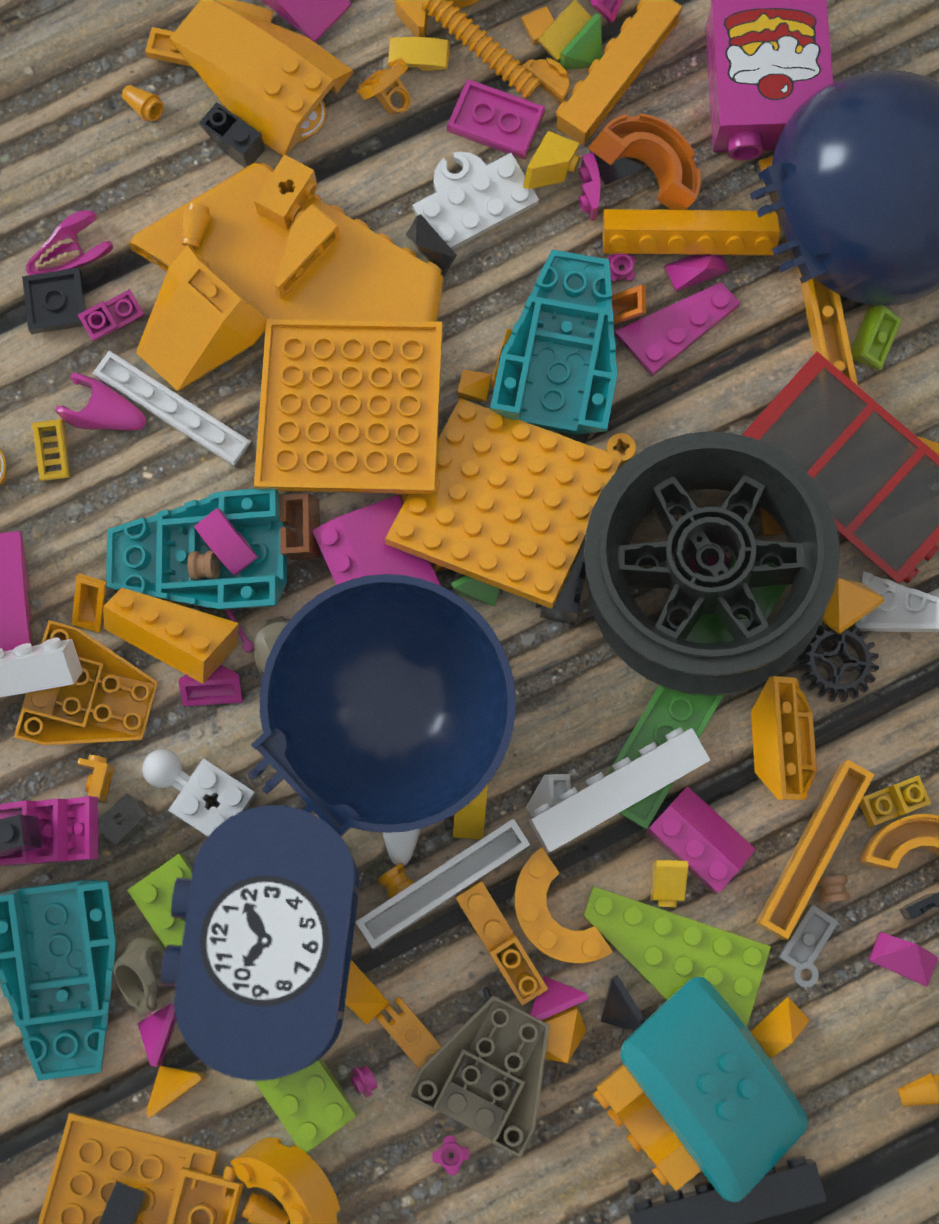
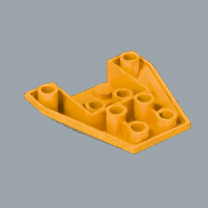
(197, 323)
(103, 705)

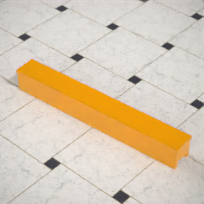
(828, 326)

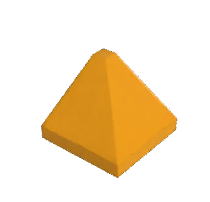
(474, 385)

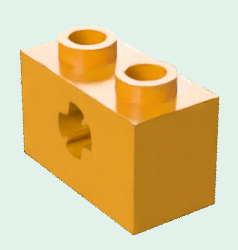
(286, 178)

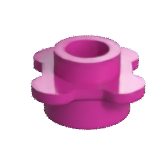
(624, 260)
(363, 1081)
(451, 1164)

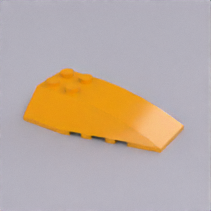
(259, 69)

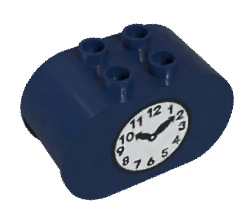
(264, 943)

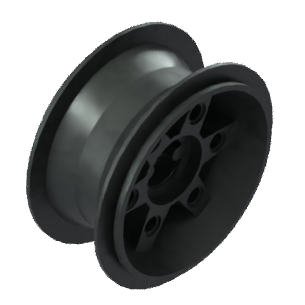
(756, 478)

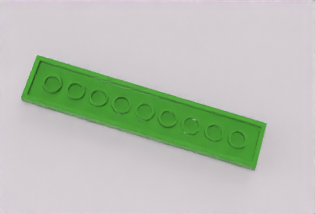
(677, 709)

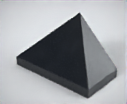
(619, 169)
(431, 244)
(620, 1007)

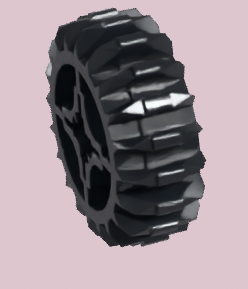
(849, 664)

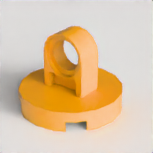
(384, 84)

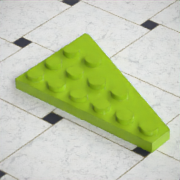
(676, 948)

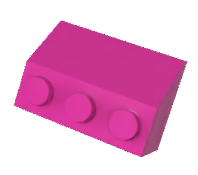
(704, 839)

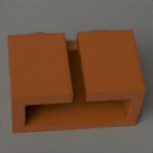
(302, 513)

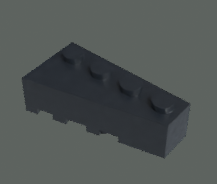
(568, 601)

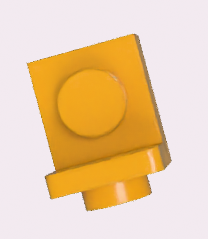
(100, 781)

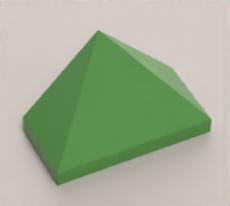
(584, 46)
(475, 590)

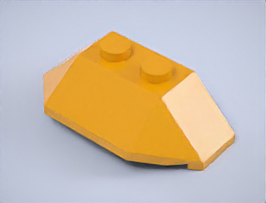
(784, 739)

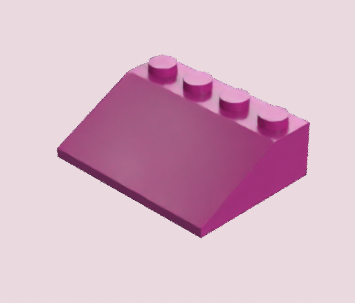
(357, 545)

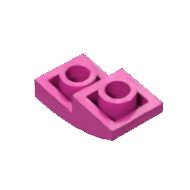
(591, 189)
(111, 315)
(226, 542)

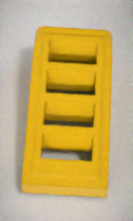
(39, 440)

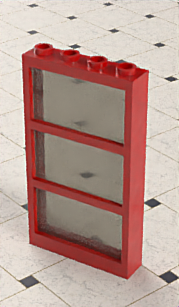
(864, 462)

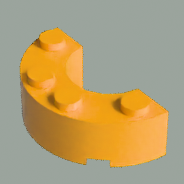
(898, 837)
(541, 928)
(646, 1128)
(291, 1178)

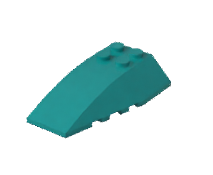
(562, 350)
(154, 552)
(59, 972)

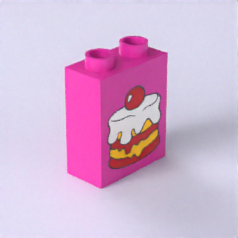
(763, 68)

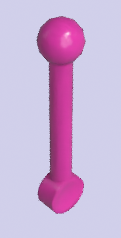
(247, 644)

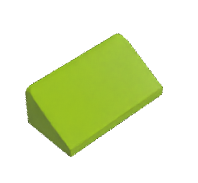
(875, 336)

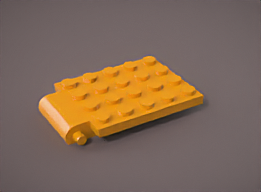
(170, 1171)

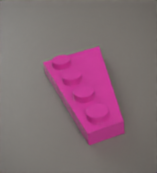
(670, 331)

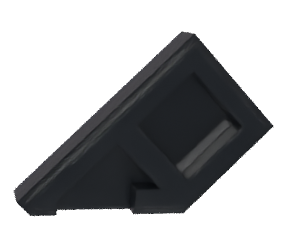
(920, 906)

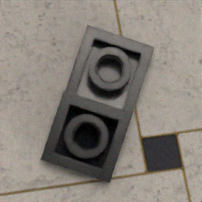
(123, 1205)

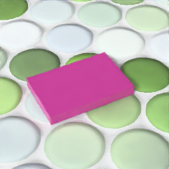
(496, 119)

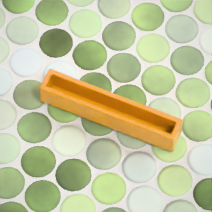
(617, 68)
(689, 232)
(814, 849)

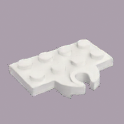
(475, 197)

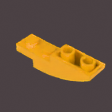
(501, 942)

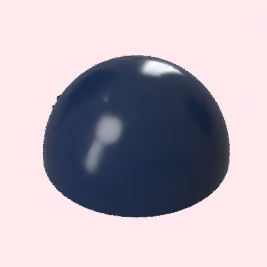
(861, 187)
(385, 704)

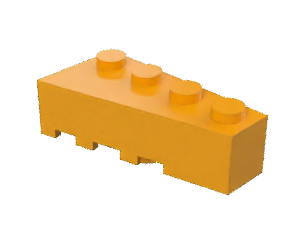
(172, 633)

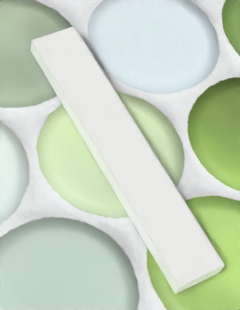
(172, 409)

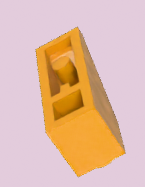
(307, 242)

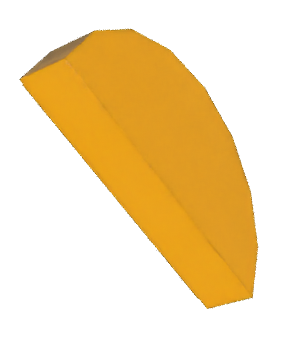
(552, 75)

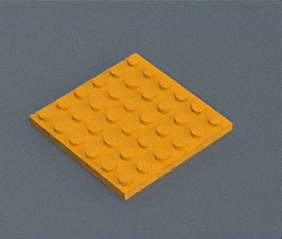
(349, 406)
(505, 503)

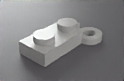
(807, 943)

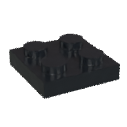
(54, 300)

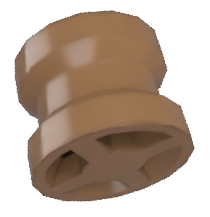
(203, 565)
(833, 889)

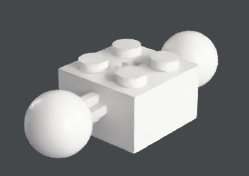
(164, 769)

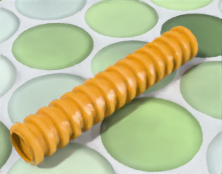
(482, 45)

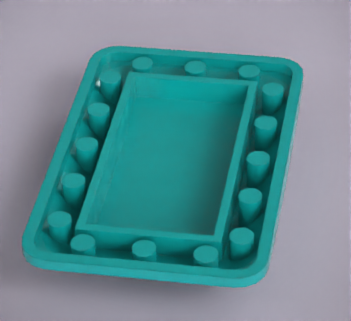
(715, 1088)

